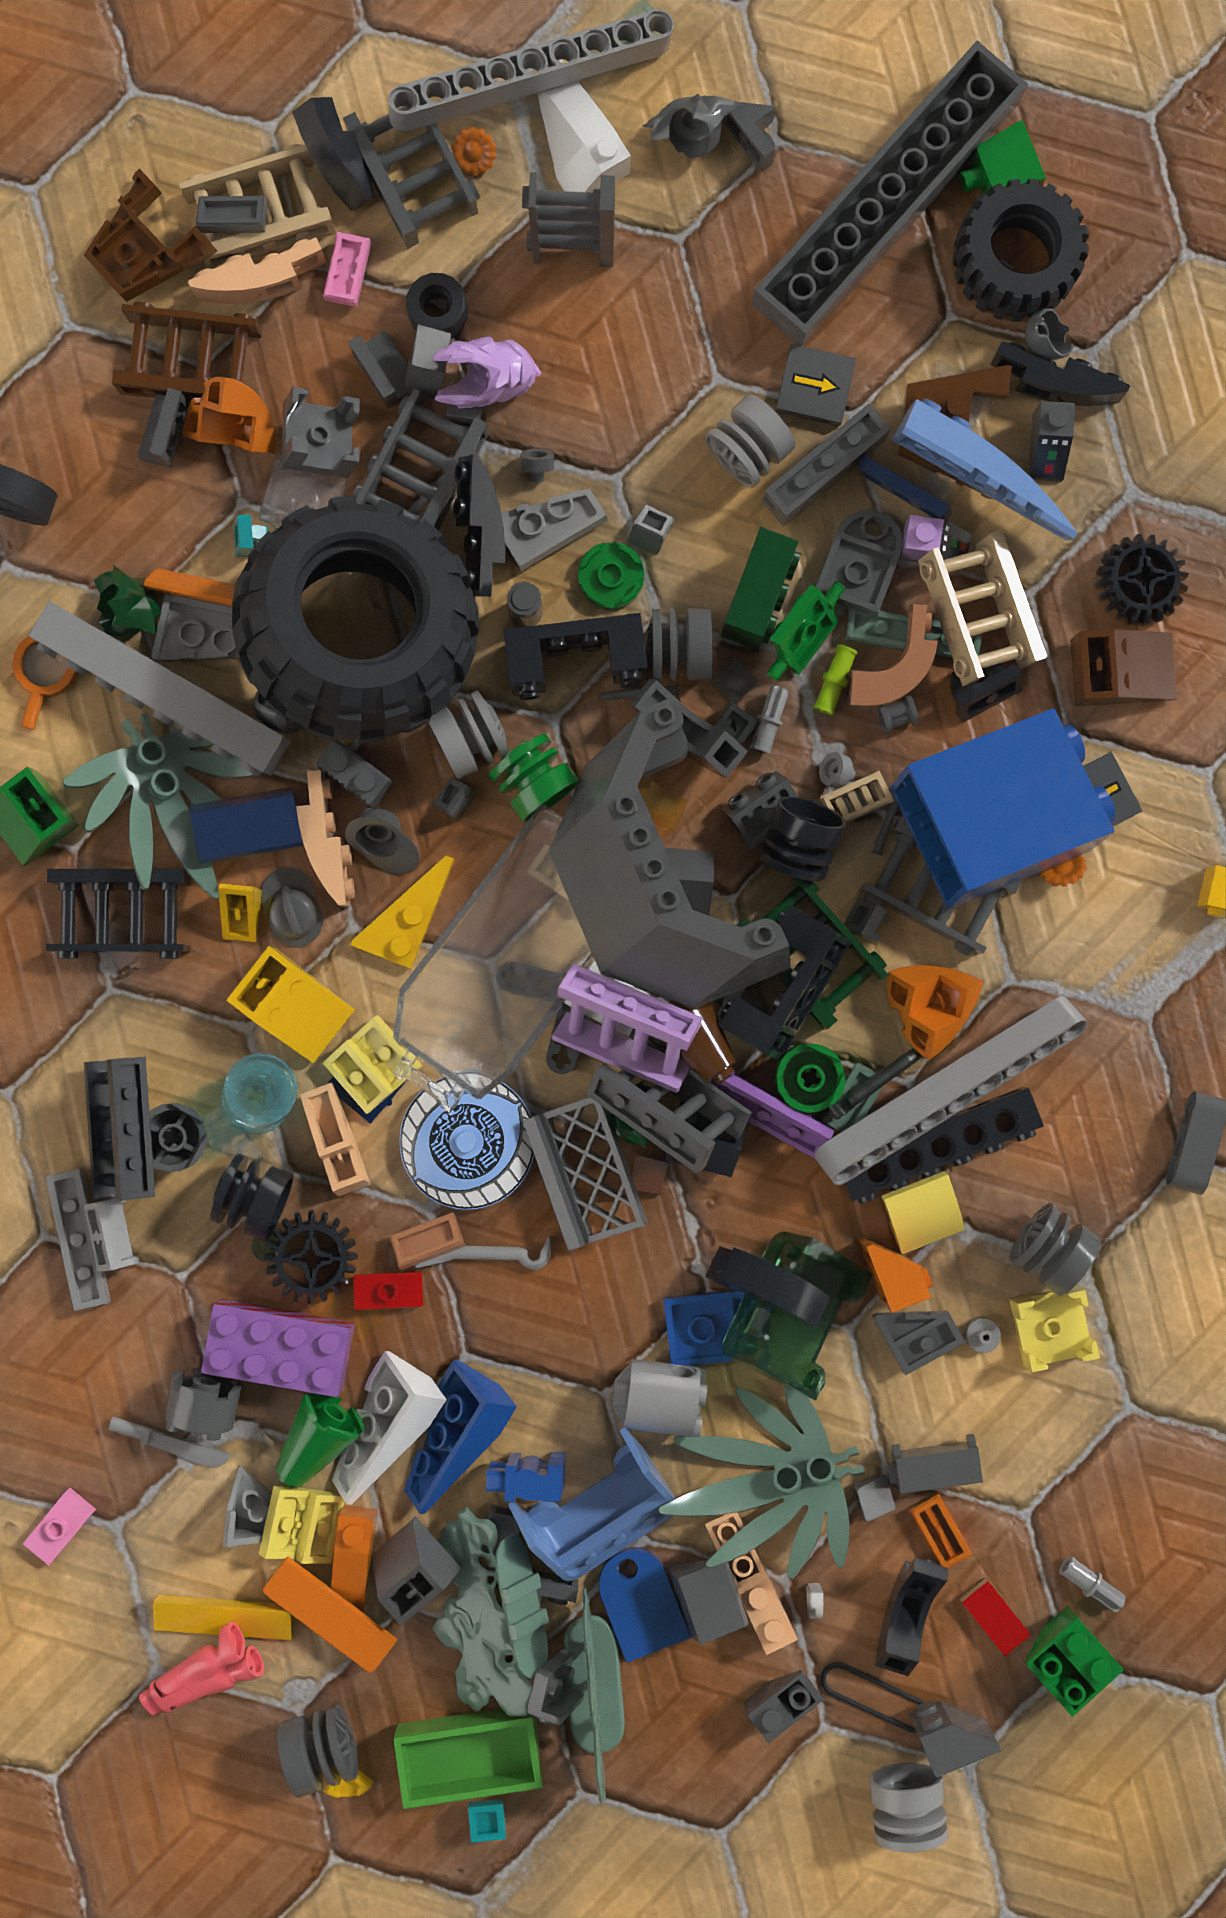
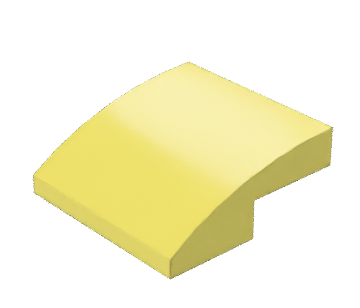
(367, 1064)
(923, 1212)
(301, 1525)

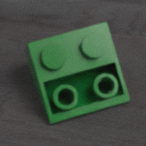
(32, 815)
(1071, 1661)

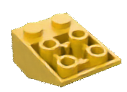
(290, 1004)

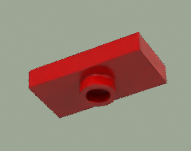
(388, 1290)

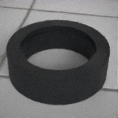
(25, 497)

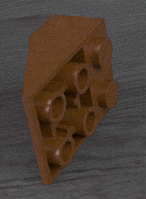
(1122, 667)

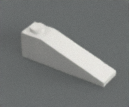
(581, 139)
(395, 1414)

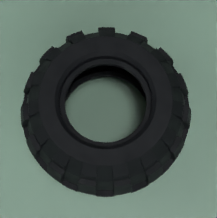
(339, 693)

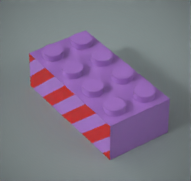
(278, 1347)

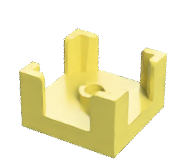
(1052, 1328)

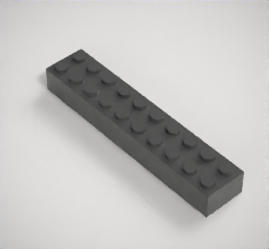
(889, 194)

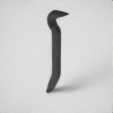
(873, 1084)

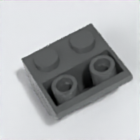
(411, 1570)

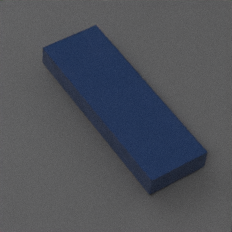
(903, 489)

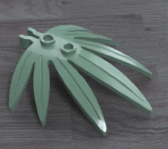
(157, 776)
(800, 1477)

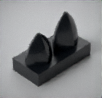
(997, 685)

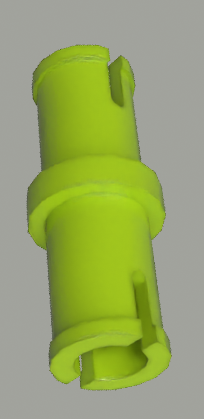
(835, 679)

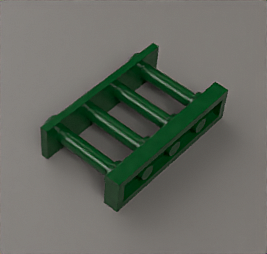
(873, 963)

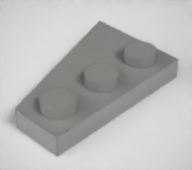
(547, 526)

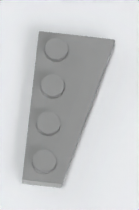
(193, 631)

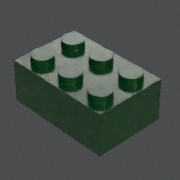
(761, 589)

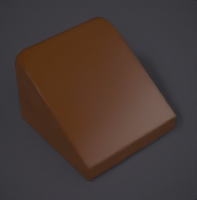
(648, 1174)

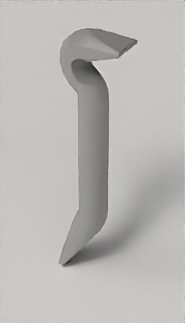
(495, 1253)

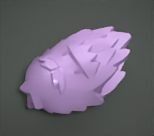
(494, 372)

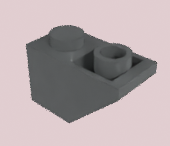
(781, 1704)

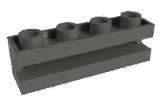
(825, 465)

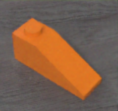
(353, 1553)

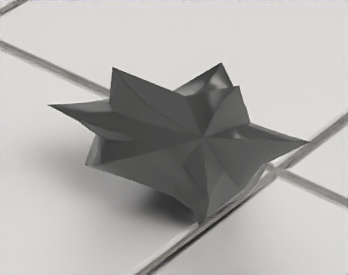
(692, 123)

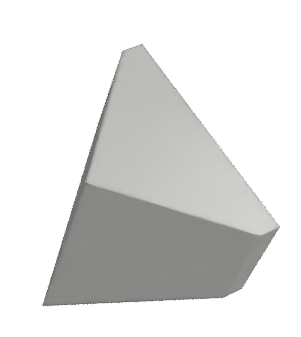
(246, 1511)

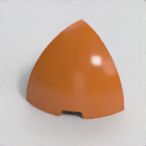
(230, 416)
(932, 1004)

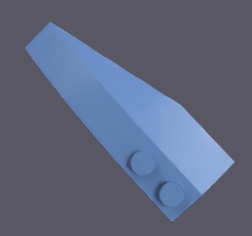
(978, 463)

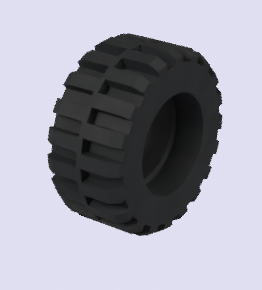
(1034, 210)

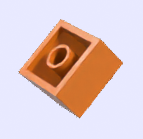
(896, 1277)

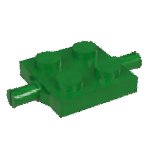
(804, 629)

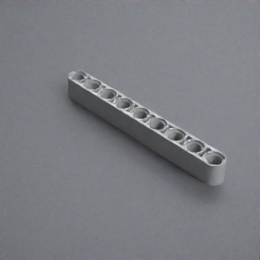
(522, 83)
(950, 1090)

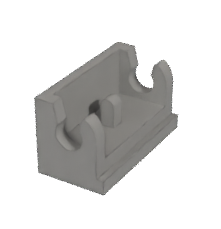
(109, 1235)

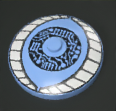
(467, 1154)

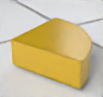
(351, 1788)

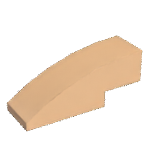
(334, 1140)

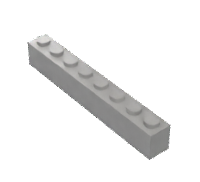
(160, 689)

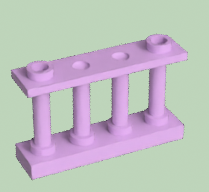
(631, 1008)

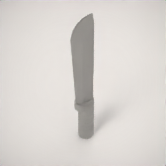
(186, 1449)

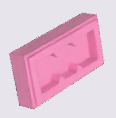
(347, 269)
(59, 1526)

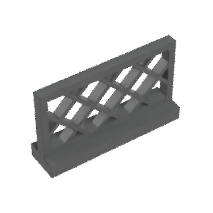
(561, 1184)

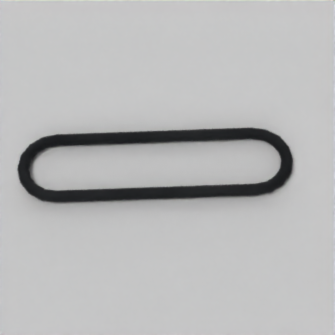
(861, 1706)

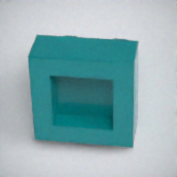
(246, 535)
(487, 1820)

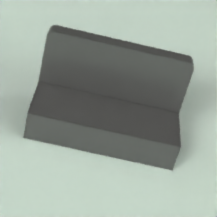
(382, 366)

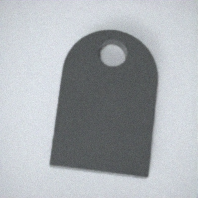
(862, 561)

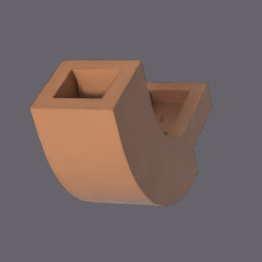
(898, 679)

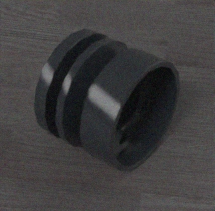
(802, 838)
(248, 1195)

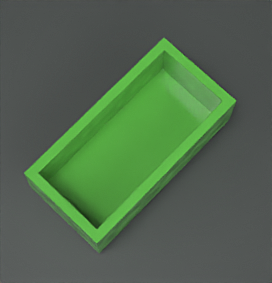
(467, 1757)

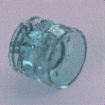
(263, 1075)

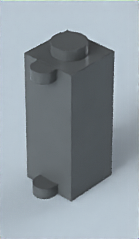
(935, 1466)

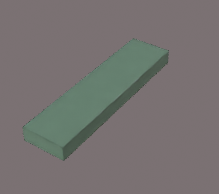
(890, 632)

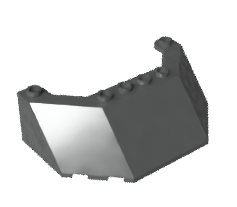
(629, 889)

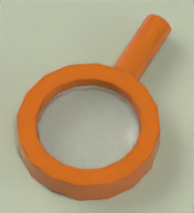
(40, 676)

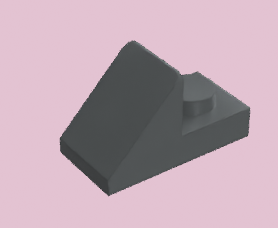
(746, 126)

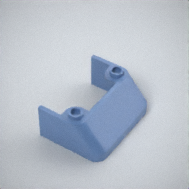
(601, 1518)

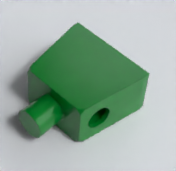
(1001, 159)

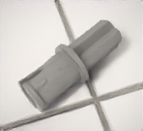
(769, 720)
(1092, 1584)

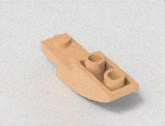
(246, 283)
(326, 853)
(754, 1588)

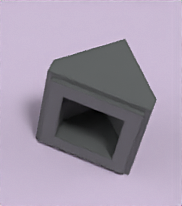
(454, 798)

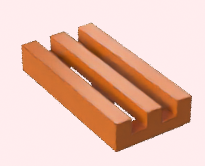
(925, 1505)

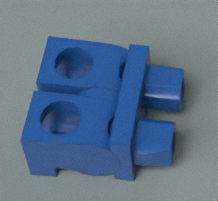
(528, 1477)

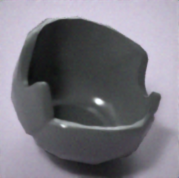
(1047, 335)

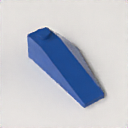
(460, 1432)

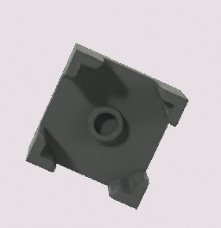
(319, 435)

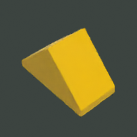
(240, 912)

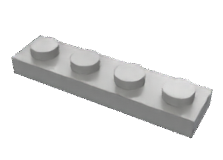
(67, 1197)

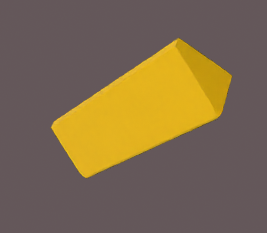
(210, 1614)

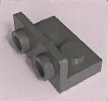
(164, 428)
(754, 809)
(551, 1692)

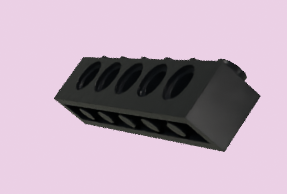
(1023, 1121)

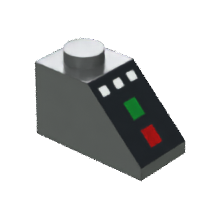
(1051, 440)

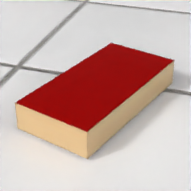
(995, 1617)

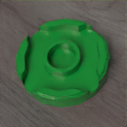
(611, 575)

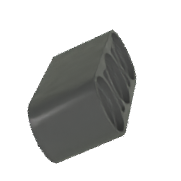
(1197, 1143)

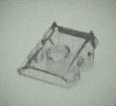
(295, 489)

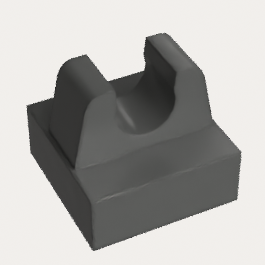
(865, 919)

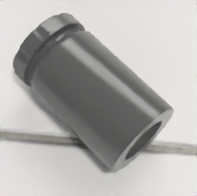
(525, 604)

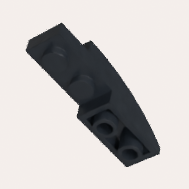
(1073, 383)
(481, 513)

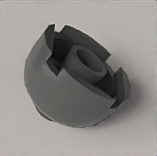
(176, 1137)

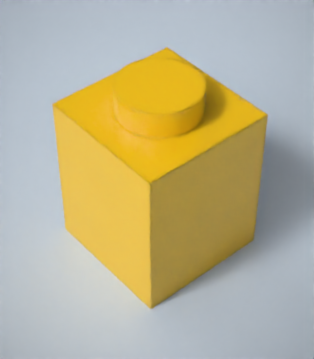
(1214, 892)

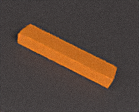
(189, 586)
(329, 1615)

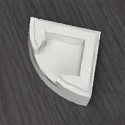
(814, 1599)

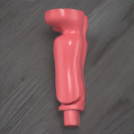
(205, 1672)

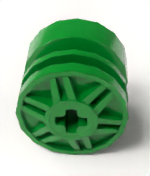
(533, 776)

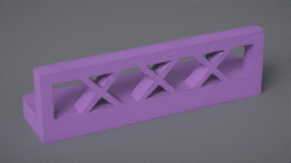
(777, 1117)

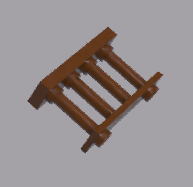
(137, 383)

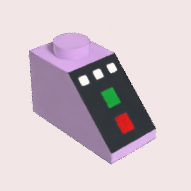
(926, 533)

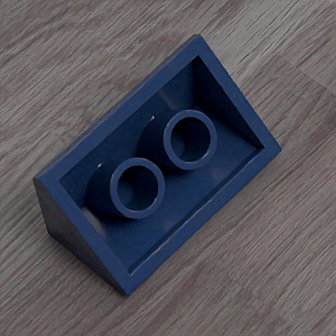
(245, 825)

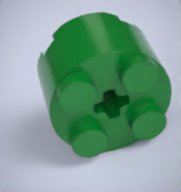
(826, 1069)

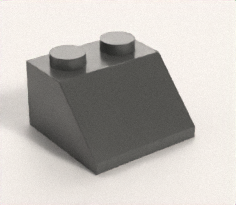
(952, 1736)

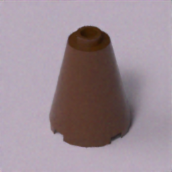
(709, 1051)

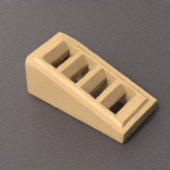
(849, 790)

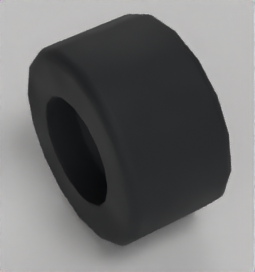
(441, 286)

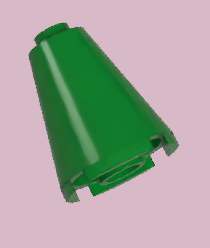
(316, 1438)

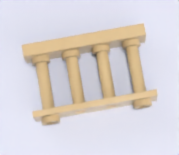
(282, 231)
(1010, 600)

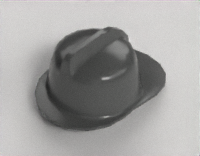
(381, 840)
(291, 907)

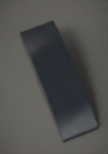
(334, 151)

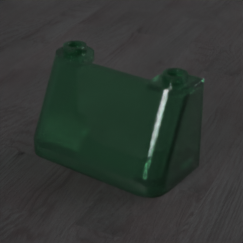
(776, 1344)

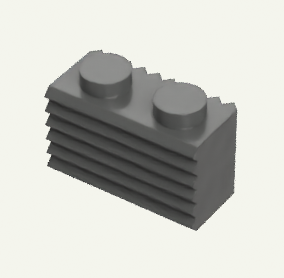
(354, 774)

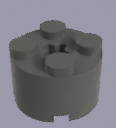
(201, 1404)

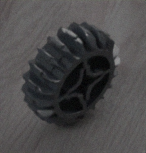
(1142, 553)
(327, 1256)

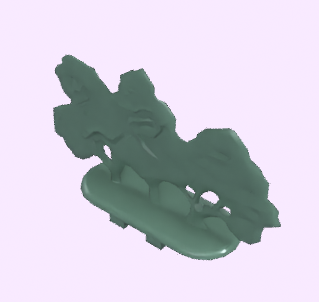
(480, 1625)
(599, 1719)

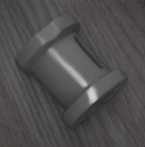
(897, 714)

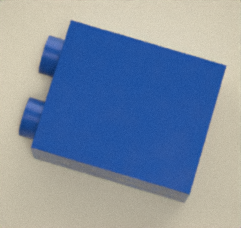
(1003, 807)

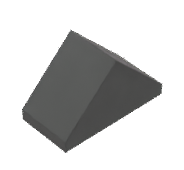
(422, 369)

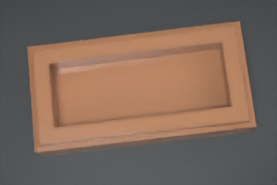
(427, 1241)

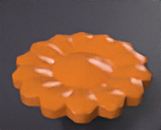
(474, 150)
(1066, 872)

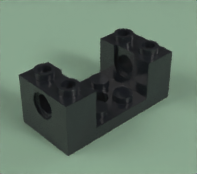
(620, 633)
(776, 1032)

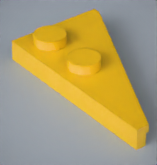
(403, 925)

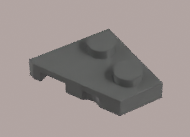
(918, 1336)

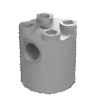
(660, 1398)

